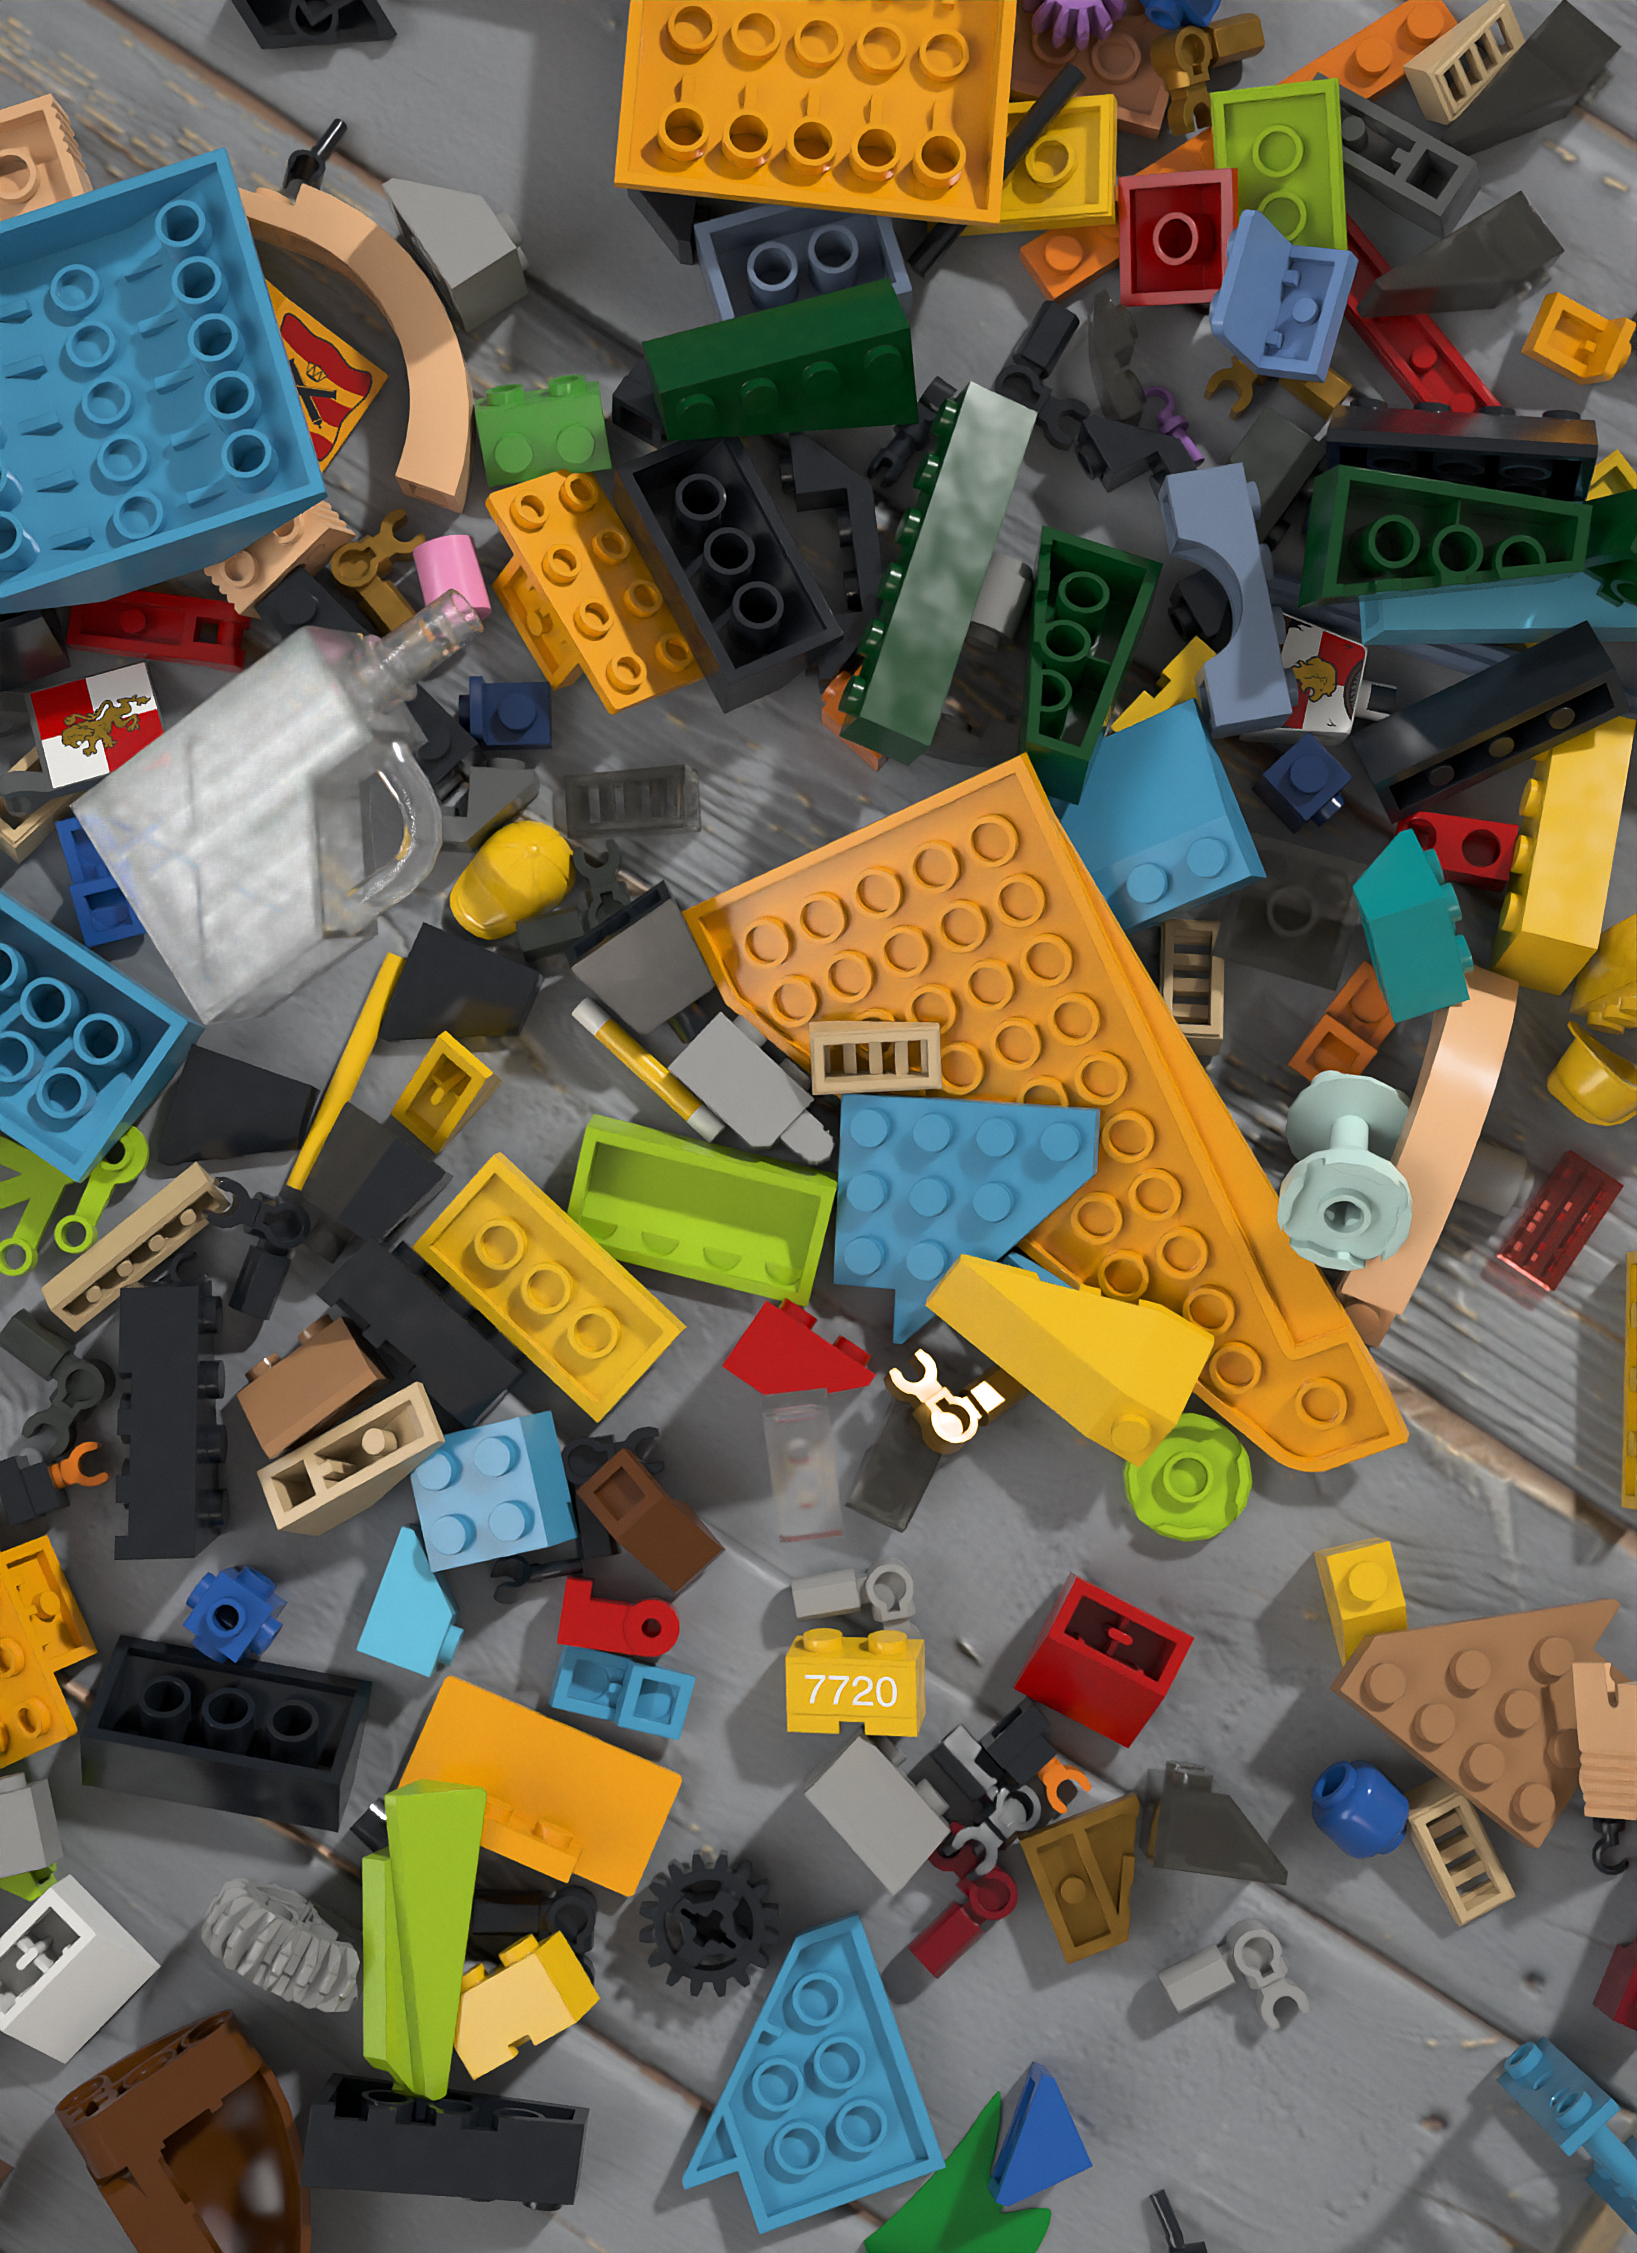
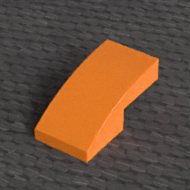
(1347, 1030)

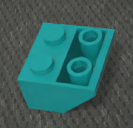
(1413, 930)

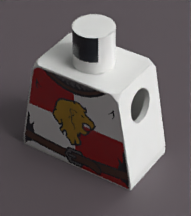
(1328, 686)

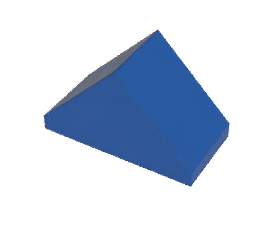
(1040, 2143)

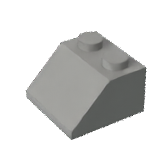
(461, 248)
(878, 1806)

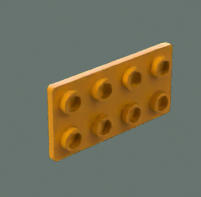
(586, 593)
(38, 1637)
(550, 1789)

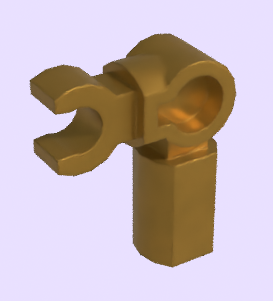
(1186, 55)
(1317, 396)
(362, 565)
(951, 1420)

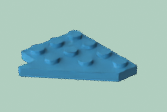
(946, 1181)
(820, 2089)

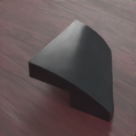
(314, 22)
(459, 991)
(233, 1110)

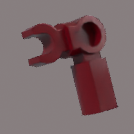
(960, 1925)

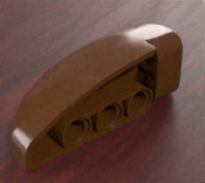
(194, 2144)

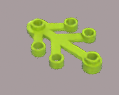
(44, 1187)

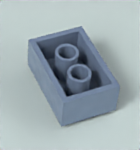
(794, 254)

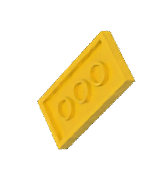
(548, 1286)

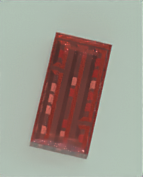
(1560, 1220)

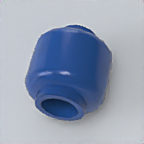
(1360, 1808)

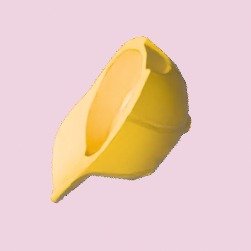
(513, 877)

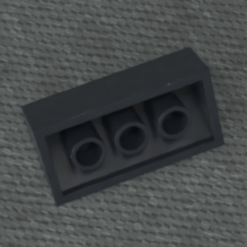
(725, 566)
(225, 1733)

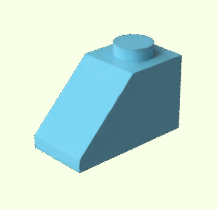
(412, 1611)

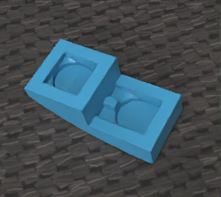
(622, 1690)

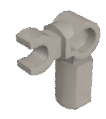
(885, 1586)
(1248, 1951)

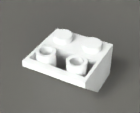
(66, 1971)

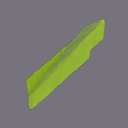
(418, 1931)

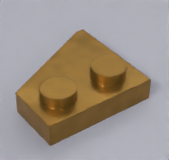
(1087, 1875)

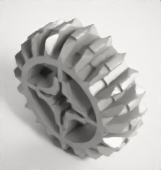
(286, 1944)

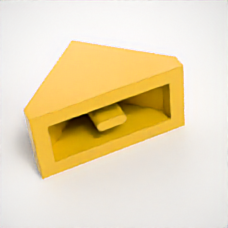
(444, 1093)

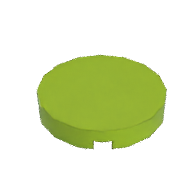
(1191, 1481)

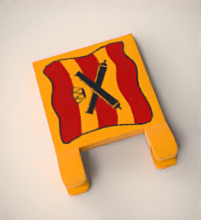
(329, 375)

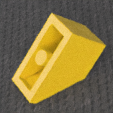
(1361, 1591)

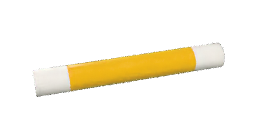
(648, 1069)

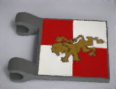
(80, 732)

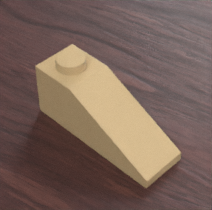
(351, 1464)

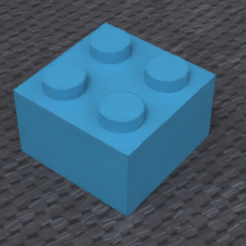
(494, 1493)

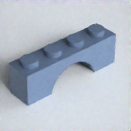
(1212, 523)

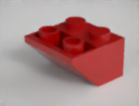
(785, 1356)
(1102, 1661)

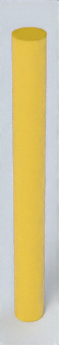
(349, 1067)

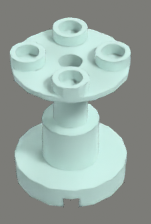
(1344, 1192)

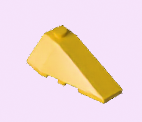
(1092, 1359)

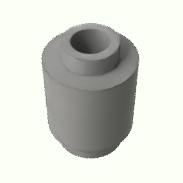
(1000, 603)
(1496, 1179)

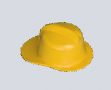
(1594, 1081)

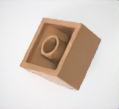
(312, 1386)

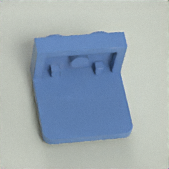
(1280, 301)

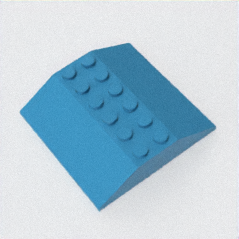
(141, 390)

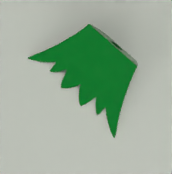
(957, 2209)

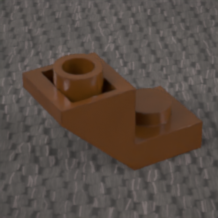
(648, 1522)

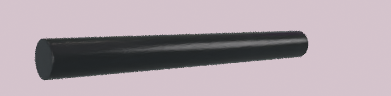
(1017, 145)

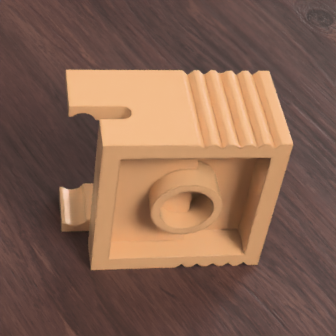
(38, 157)
(263, 565)
(1606, 1741)

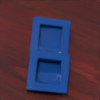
(97, 898)

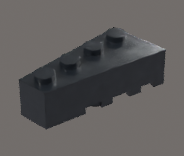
(170, 1420)
(446, 2147)

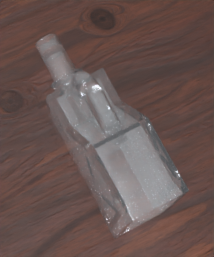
(254, 812)

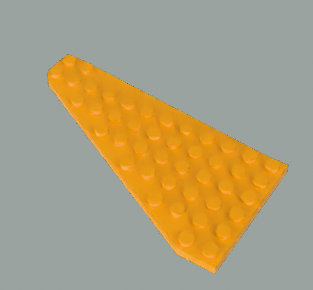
(999, 934)

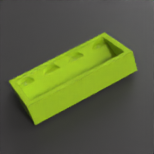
(702, 1209)

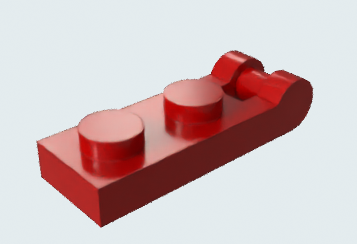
(160, 629)

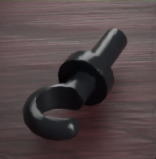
(1610, 1837)

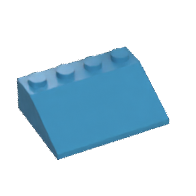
(1160, 821)
(77, 1043)

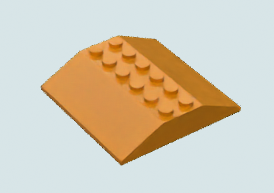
(821, 104)

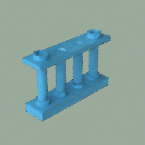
(1575, 2115)

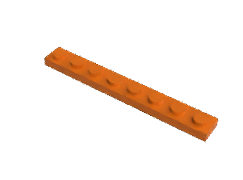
(1365, 63)

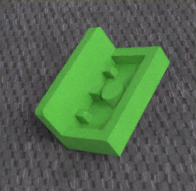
(542, 430)

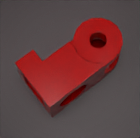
(1466, 847)
(618, 1626)

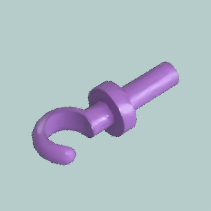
(1173, 425)

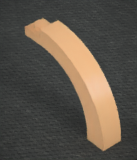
(442, 418)
(1436, 1143)

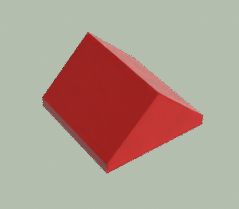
(1175, 235)

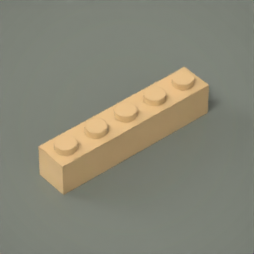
(134, 1247)

